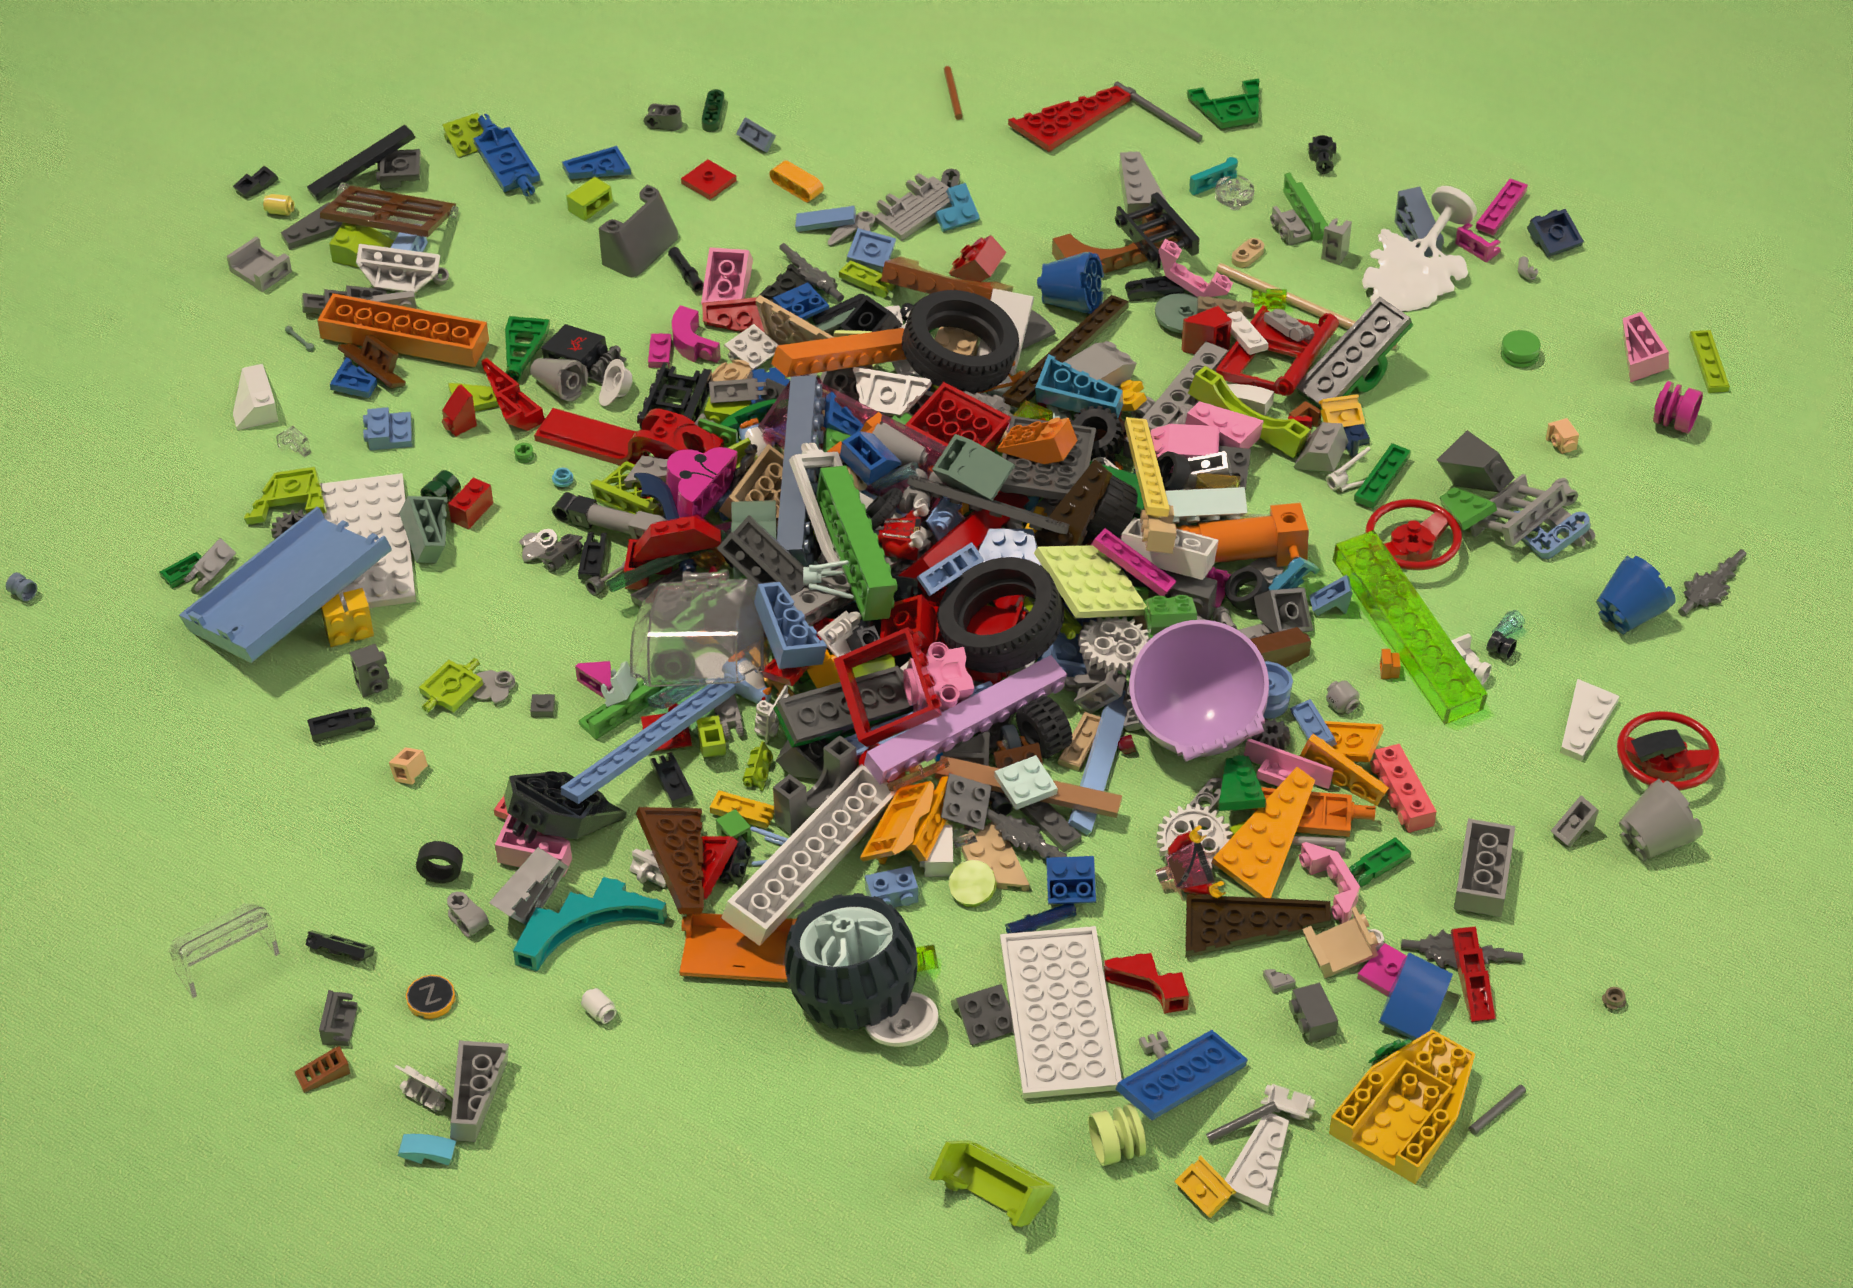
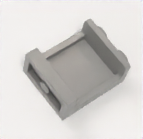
(258, 265)

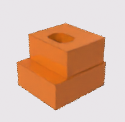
(1389, 664)

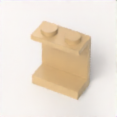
(1342, 945)

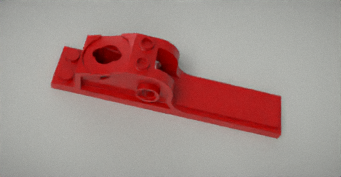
(661, 435)

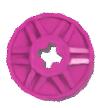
(1675, 406)

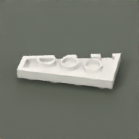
(1258, 1162)

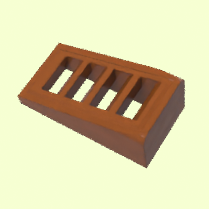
(325, 1060)

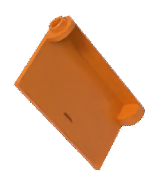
(722, 951)

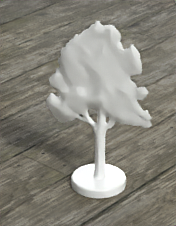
(1404, 273)

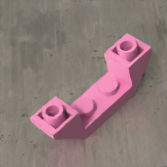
(1218, 285)
(1319, 859)

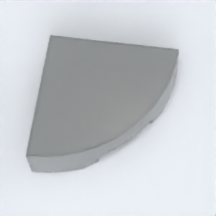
(1278, 981)

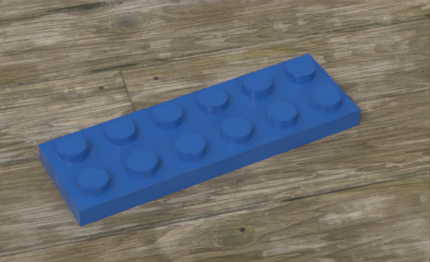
(1181, 1074)

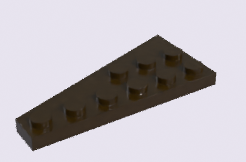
(1077, 508)

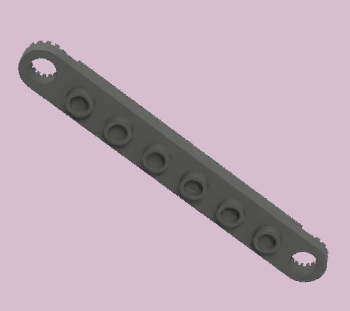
(995, 507)

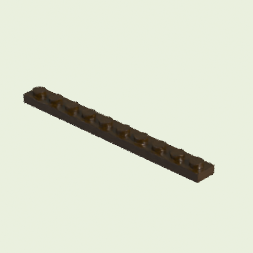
(1070, 346)

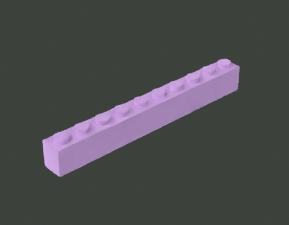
(964, 720)

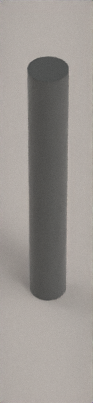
(1497, 1109)
(1241, 1121)

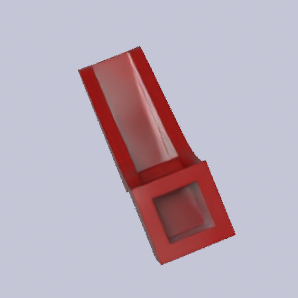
(1141, 974)

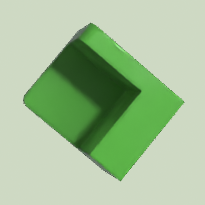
(733, 825)

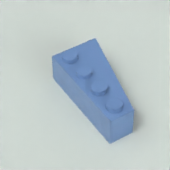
(787, 631)

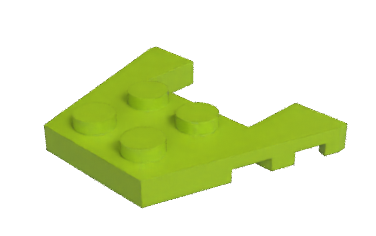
(288, 488)

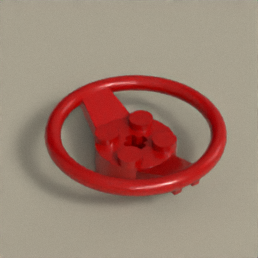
(1414, 542)
(1676, 765)

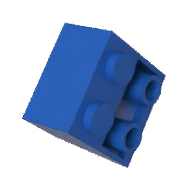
(802, 301)
(868, 456)
(1071, 880)

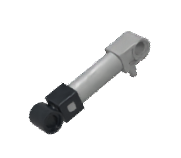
(586, 513)

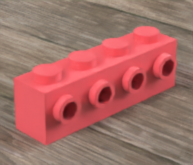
(1405, 789)

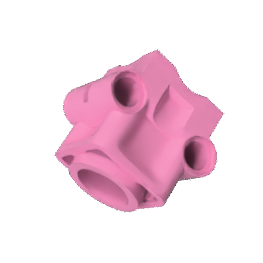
(950, 678)

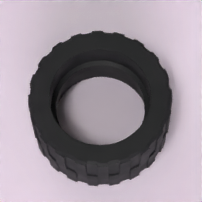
(1114, 509)

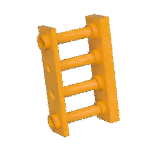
(928, 827)

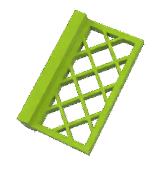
(618, 498)

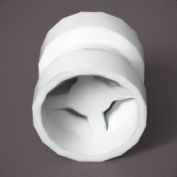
(1481, 670)

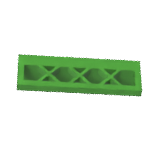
(1304, 207)
(607, 718)

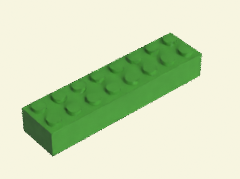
(856, 542)

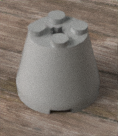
(1659, 821)

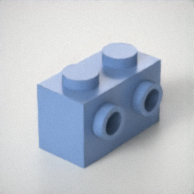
(893, 886)

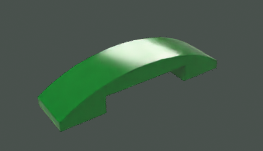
(747, 413)

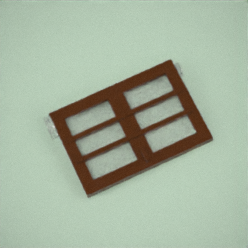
(388, 210)

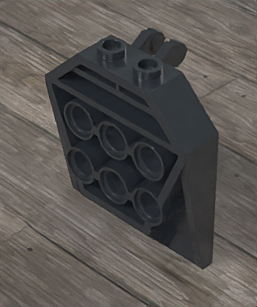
(538, 803)

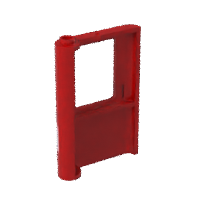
(1304, 351)

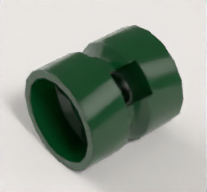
(442, 485)

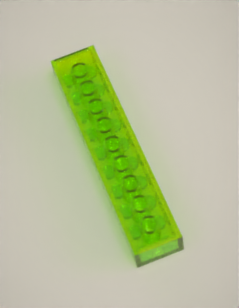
(1410, 627)

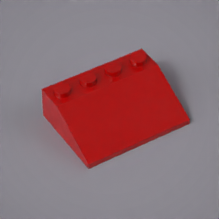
(958, 413)

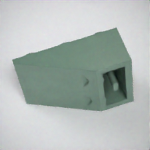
(972, 468)

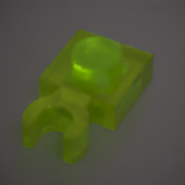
(1271, 299)

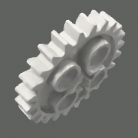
(1112, 643)
(1216, 834)

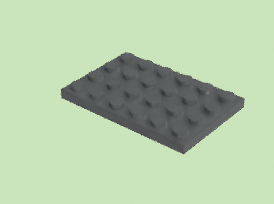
(1049, 479)

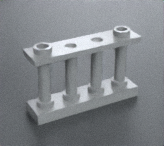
(1527, 519)

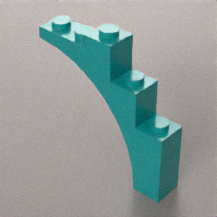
(579, 912)

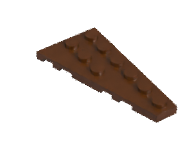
(678, 850)

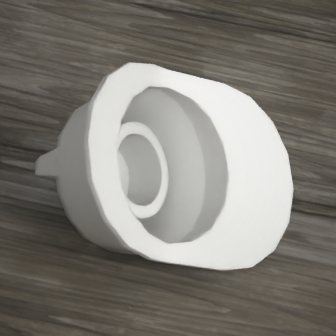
(616, 382)

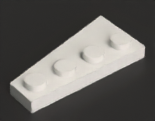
(1587, 716)

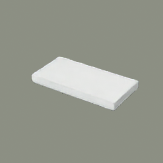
(1018, 308)

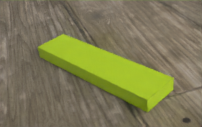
(1709, 361)

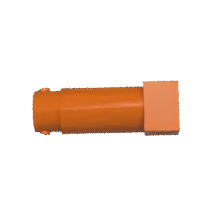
(1278, 535)

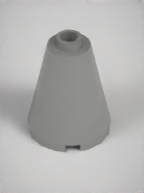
(561, 376)
(900, 445)

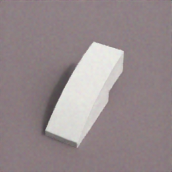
(1253, 397)

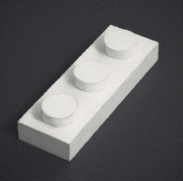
(1246, 334)

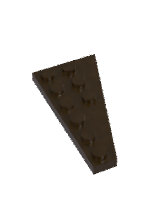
(1237, 921)

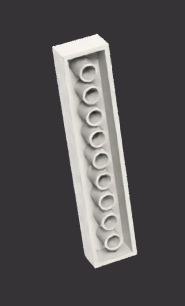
(808, 856)

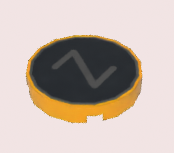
(430, 996)

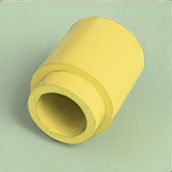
(278, 204)

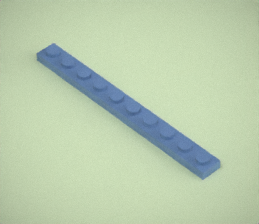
(646, 741)

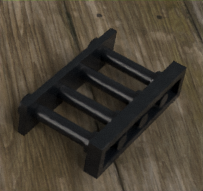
(1165, 216)

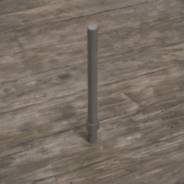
(1160, 113)

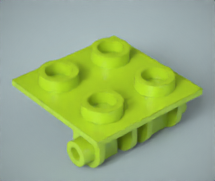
(461, 134)

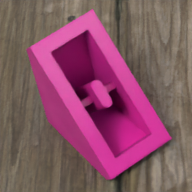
(594, 675)

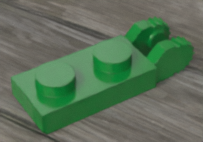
(1380, 861)

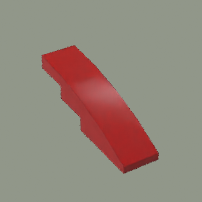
(1472, 974)

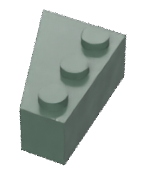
(425, 526)

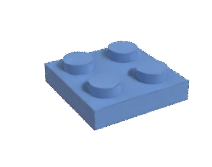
(871, 249)

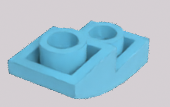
(421, 1146)

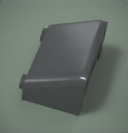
(640, 239)

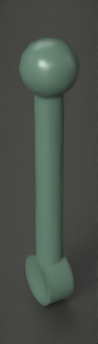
(309, 346)

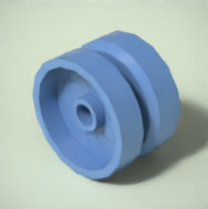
(1279, 690)

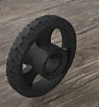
(883, 507)

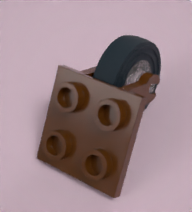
(1014, 748)

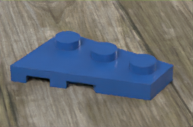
(597, 164)

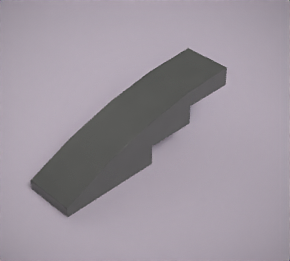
(316, 303)

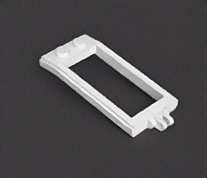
(811, 458)

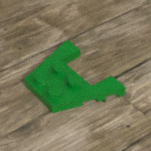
(1230, 110)

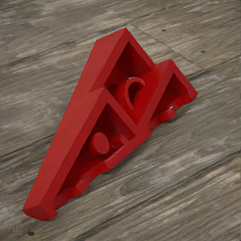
(514, 404)

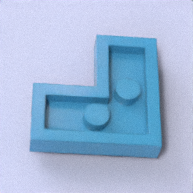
(962, 210)

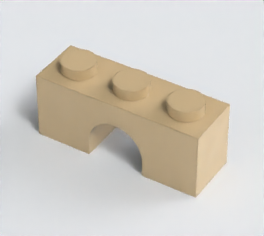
(1158, 533)

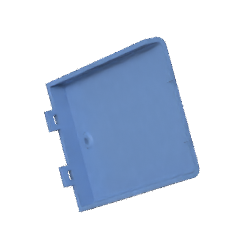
(283, 585)

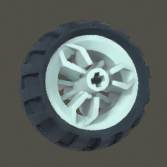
(850, 961)

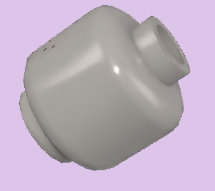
(1343, 697)

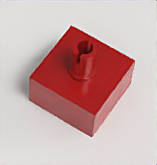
(911, 613)

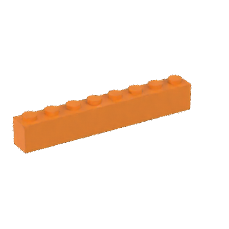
(839, 352)

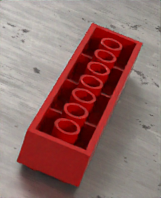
(971, 529)

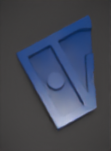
(353, 380)
(840, 418)

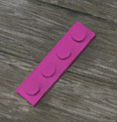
(1501, 206)
(1133, 562)

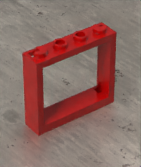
(853, 698)

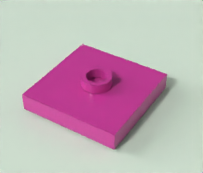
(1383, 969)

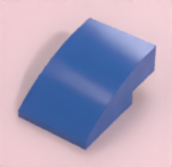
(1415, 997)

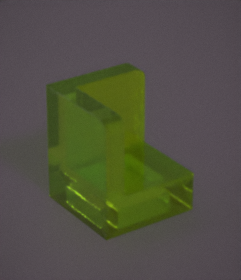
(926, 958)

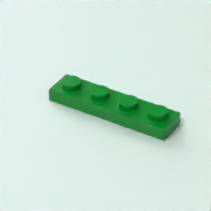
(1382, 475)

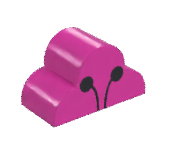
(699, 479)

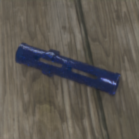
(1033, 922)

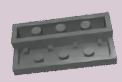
(762, 557)

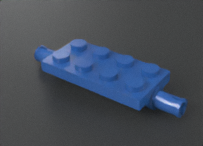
(506, 157)

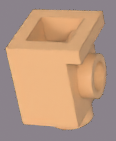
(1562, 435)
(408, 765)

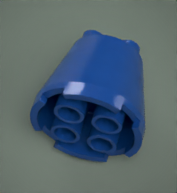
(1073, 282)
(1634, 595)

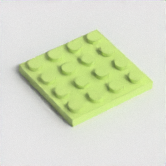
(1090, 582)

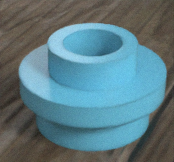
(562, 477)

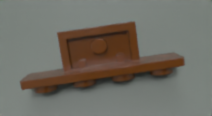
(376, 359)

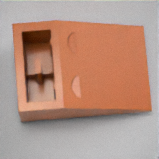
(1040, 441)

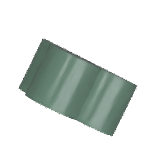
(762, 511)

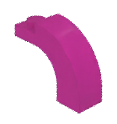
(687, 343)

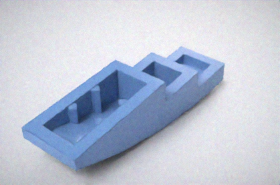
(950, 569)

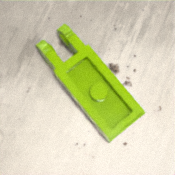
(865, 278)

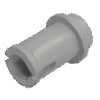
(1222, 615)

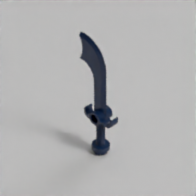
(659, 490)

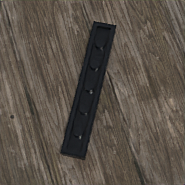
(361, 162)

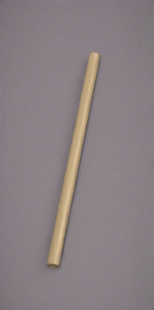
(1291, 298)

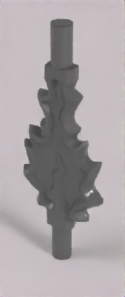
(812, 275)
(1711, 586)
(1023, 834)
(1442, 951)

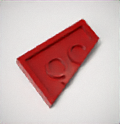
(715, 856)

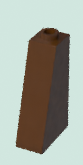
(1284, 646)

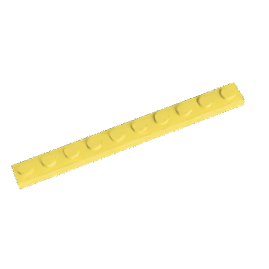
(1146, 468)

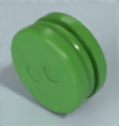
(1520, 348)

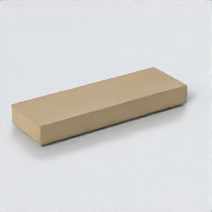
(1083, 737)

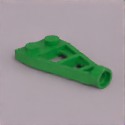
(523, 327)

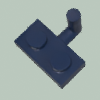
(1356, 437)

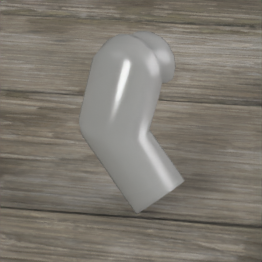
(1528, 273)

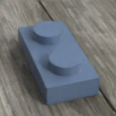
(756, 134)

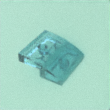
(896, 476)
(671, 695)

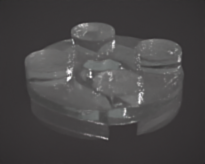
(1234, 192)

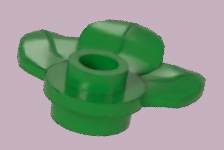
(1389, 1049)

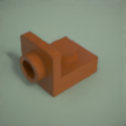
(1307, 409)

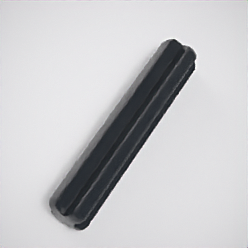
(838, 309)

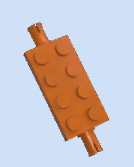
(1329, 813)

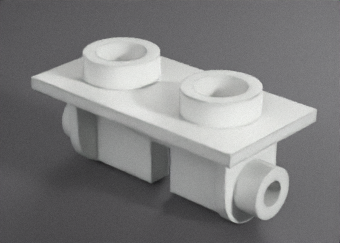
(1297, 1106)

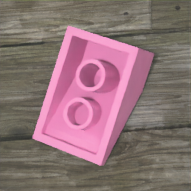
(727, 274)
(1186, 440)

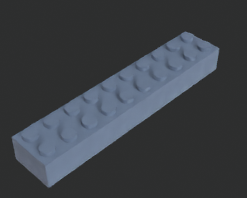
(802, 426)

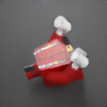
(902, 535)

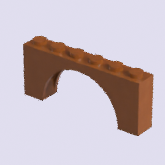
(1111, 259)
(910, 275)

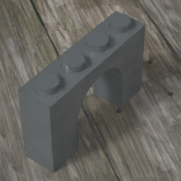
(796, 805)

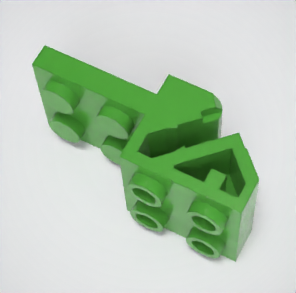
(1165, 612)

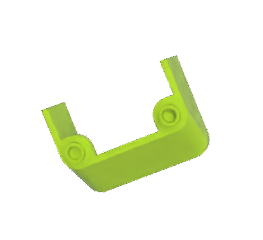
(992, 1178)

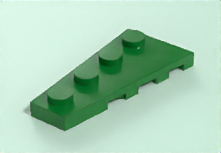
(1240, 786)

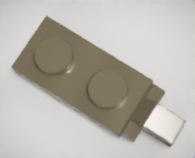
(1226, 305)

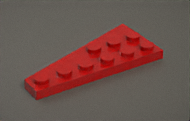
(1066, 119)

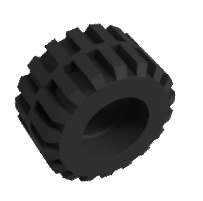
(1105, 421)
(1046, 724)

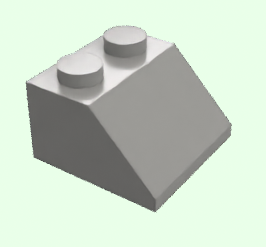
(1323, 448)

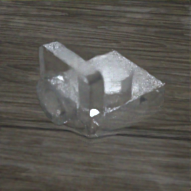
(293, 439)

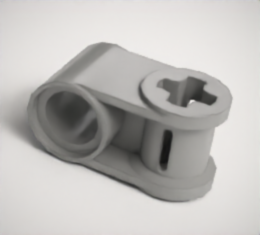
(466, 914)

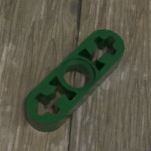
(716, 116)

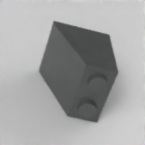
(1475, 465)

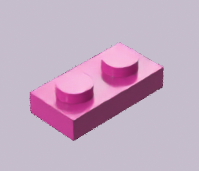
(659, 350)

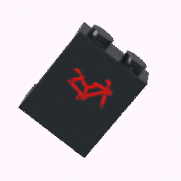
(575, 344)

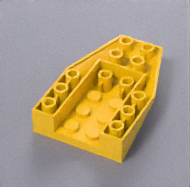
(1406, 1104)

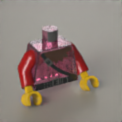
(1189, 866)

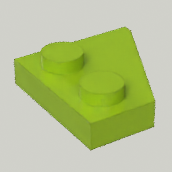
(482, 395)

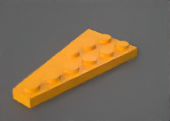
(1261, 845)

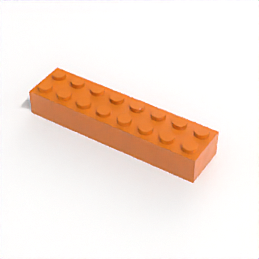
(404, 329)

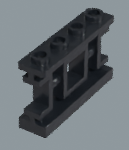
(678, 387)

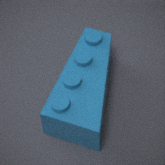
(1075, 390)

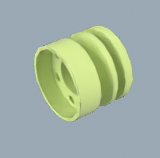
(1118, 1134)

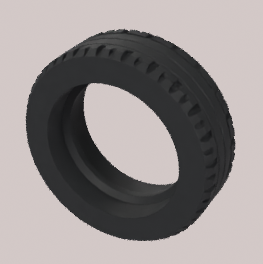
(969, 313)
(990, 582)

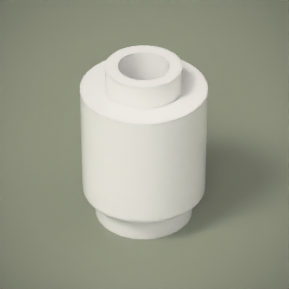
(598, 1005)

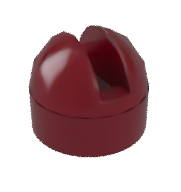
(1126, 744)

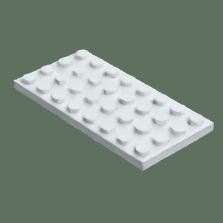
(369, 508)
(1060, 1012)

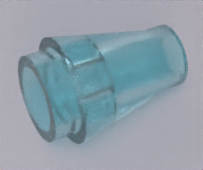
(1510, 623)

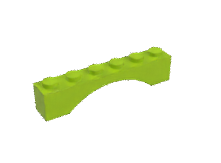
(1283, 434)

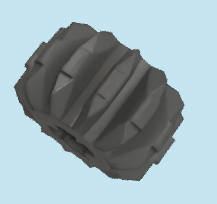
(1274, 734)

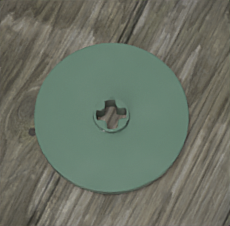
(1174, 308)

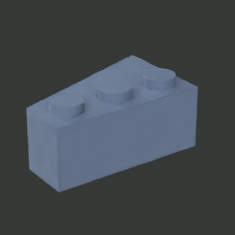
(1415, 217)

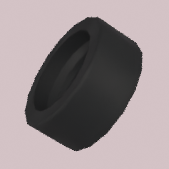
(1180, 470)
(1237, 580)
(442, 851)

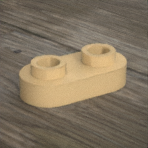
(1247, 253)

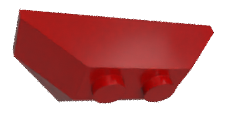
(676, 537)

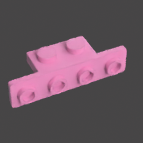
(1278, 764)

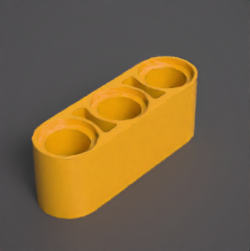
(796, 181)

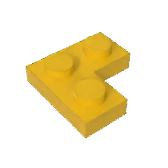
(1132, 395)

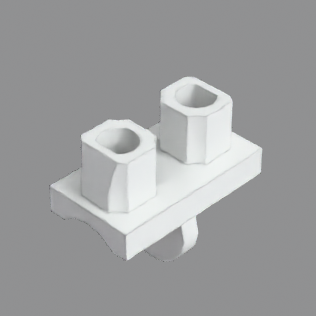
(646, 867)

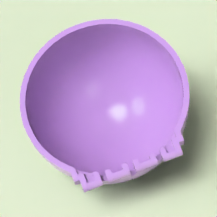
(1199, 688)

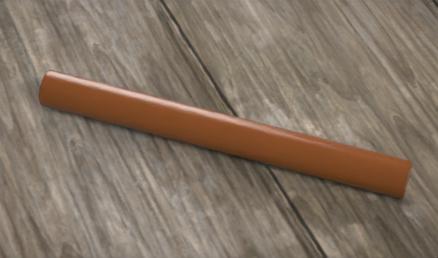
(953, 93)

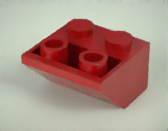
(978, 260)
(1207, 326)

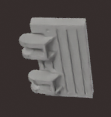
(913, 211)

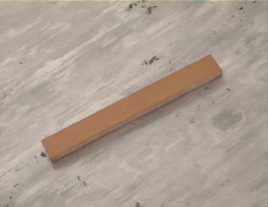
(1067, 795)

